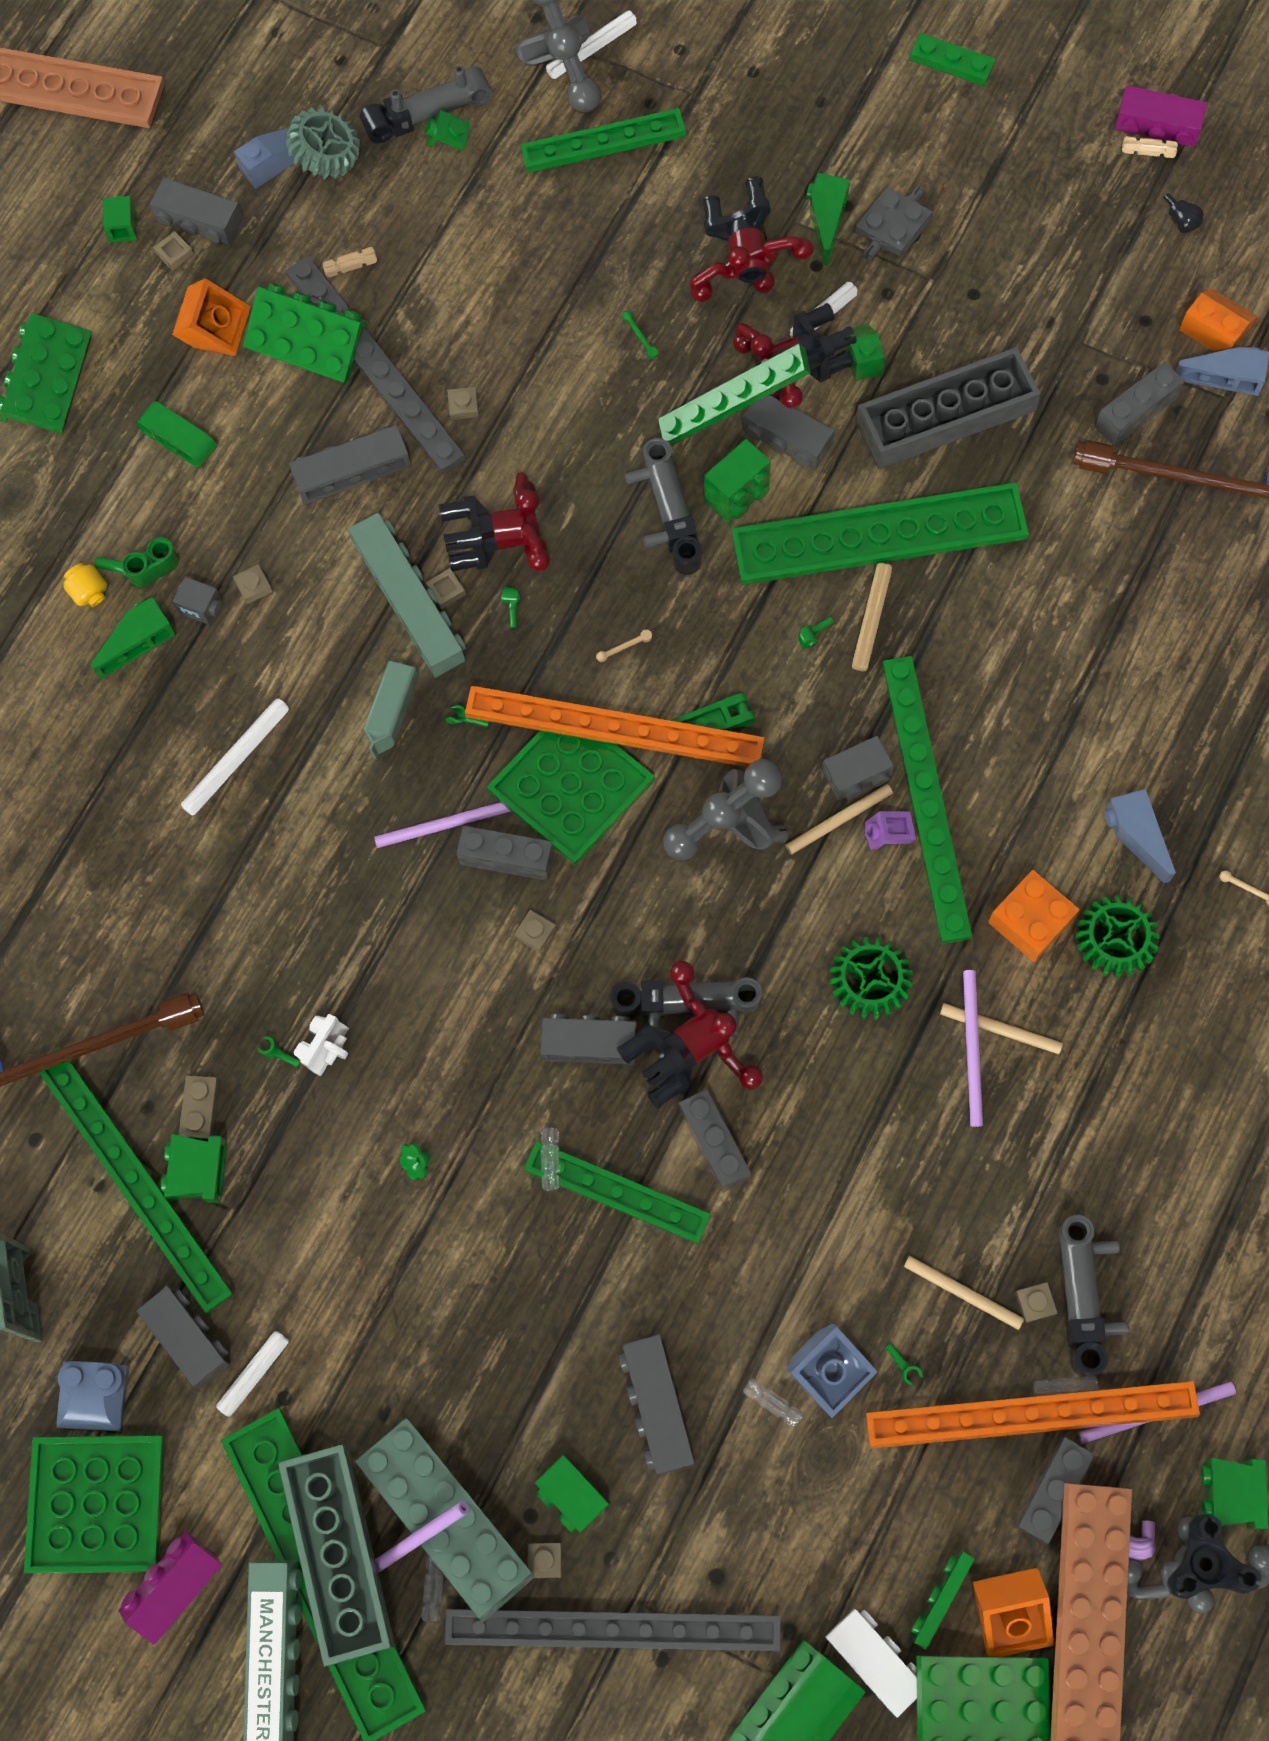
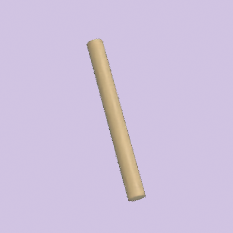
(839, 818)
(1004, 1029)
(964, 1292)

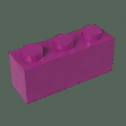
(1161, 116)
(169, 1587)

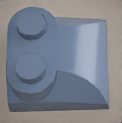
(830, 1369)
(92, 1396)

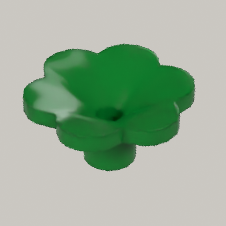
(414, 1161)

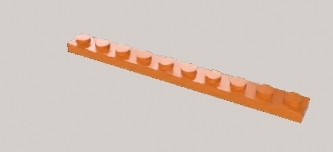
(613, 727)
(1032, 1414)

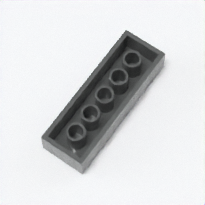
(947, 407)

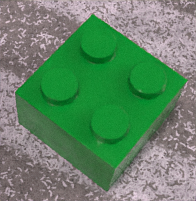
(737, 482)

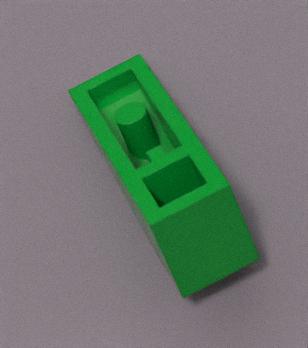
(827, 206)
(135, 635)

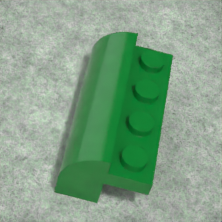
(802, 1702)

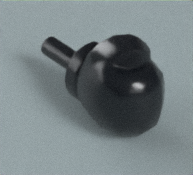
(1185, 214)

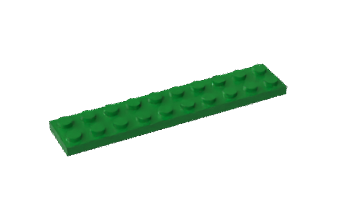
(879, 533)
(373, 1685)

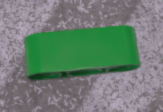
(176, 434)

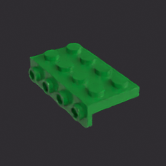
(304, 332)
(44, 373)

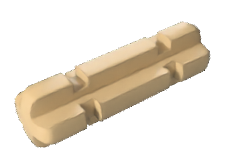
(1149, 147)
(349, 262)

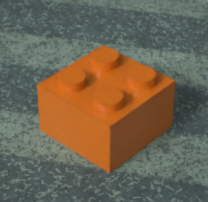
(1033, 916)

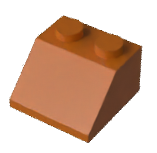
(211, 318)
(1217, 321)
(1014, 1613)

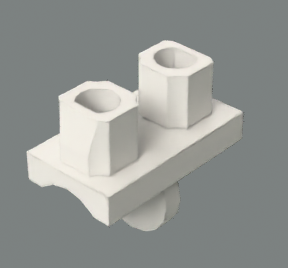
(325, 1045)

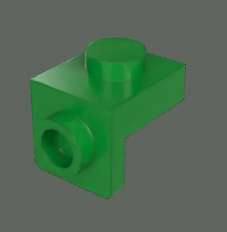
(448, 130)

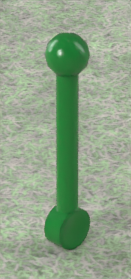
(651, 351)

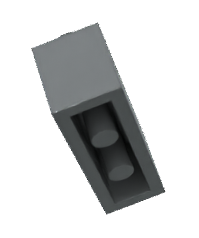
(196, 211)
(1139, 403)
(788, 431)
(505, 853)
(585, 1039)
(714, 1140)
(184, 1336)
(1045, 1505)

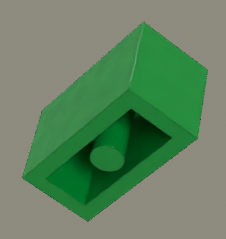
(571, 1495)

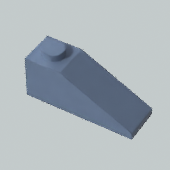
(264, 157)
(1231, 369)
(1139, 831)

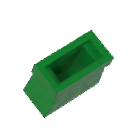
(194, 1169)
(1236, 1492)

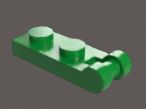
(718, 714)

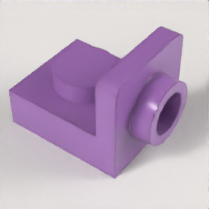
(889, 828)

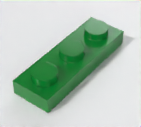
(952, 59)
(941, 1598)

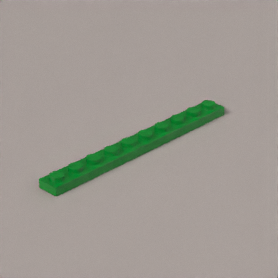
(926, 800)
(137, 1186)

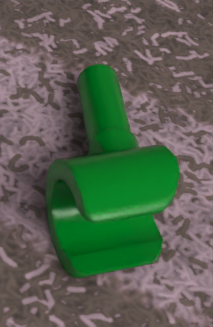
(511, 597)
(807, 634)
(462, 718)
(274, 1051)
(903, 1364)

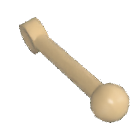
(645, 636)
(1226, 876)

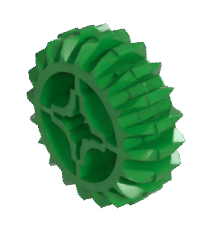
(1105, 916)
(880, 984)

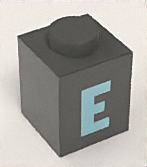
(197, 601)

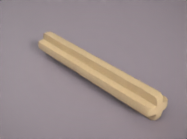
(871, 617)

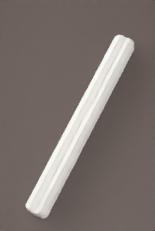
(234, 757)

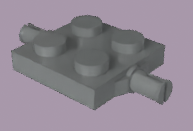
(893, 222)

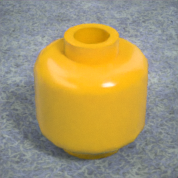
(85, 585)

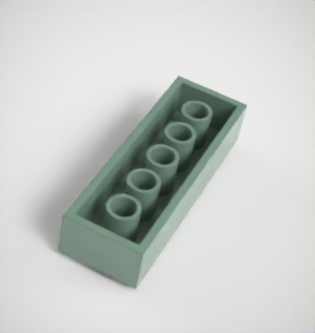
(422, 1489)
(336, 1555)

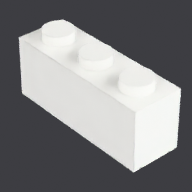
(875, 1660)

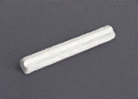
(596, 41)

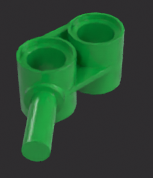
(152, 565)

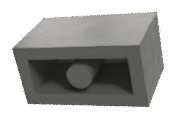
(858, 769)

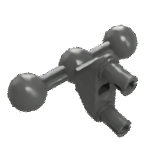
(562, 42)
(732, 809)

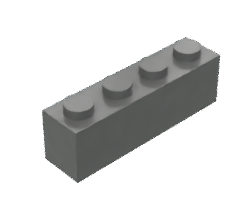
(350, 464)
(658, 1405)

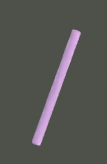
(440, 824)
(972, 1043)
(1203, 1397)
(422, 1535)

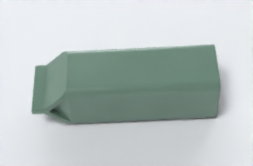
(390, 706)

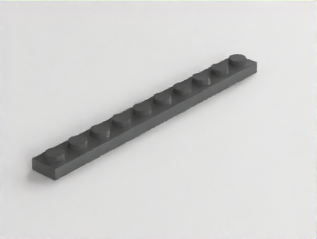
(384, 375)
(614, 1630)

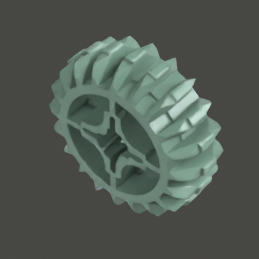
(306, 139)

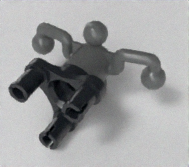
(1221, 1569)

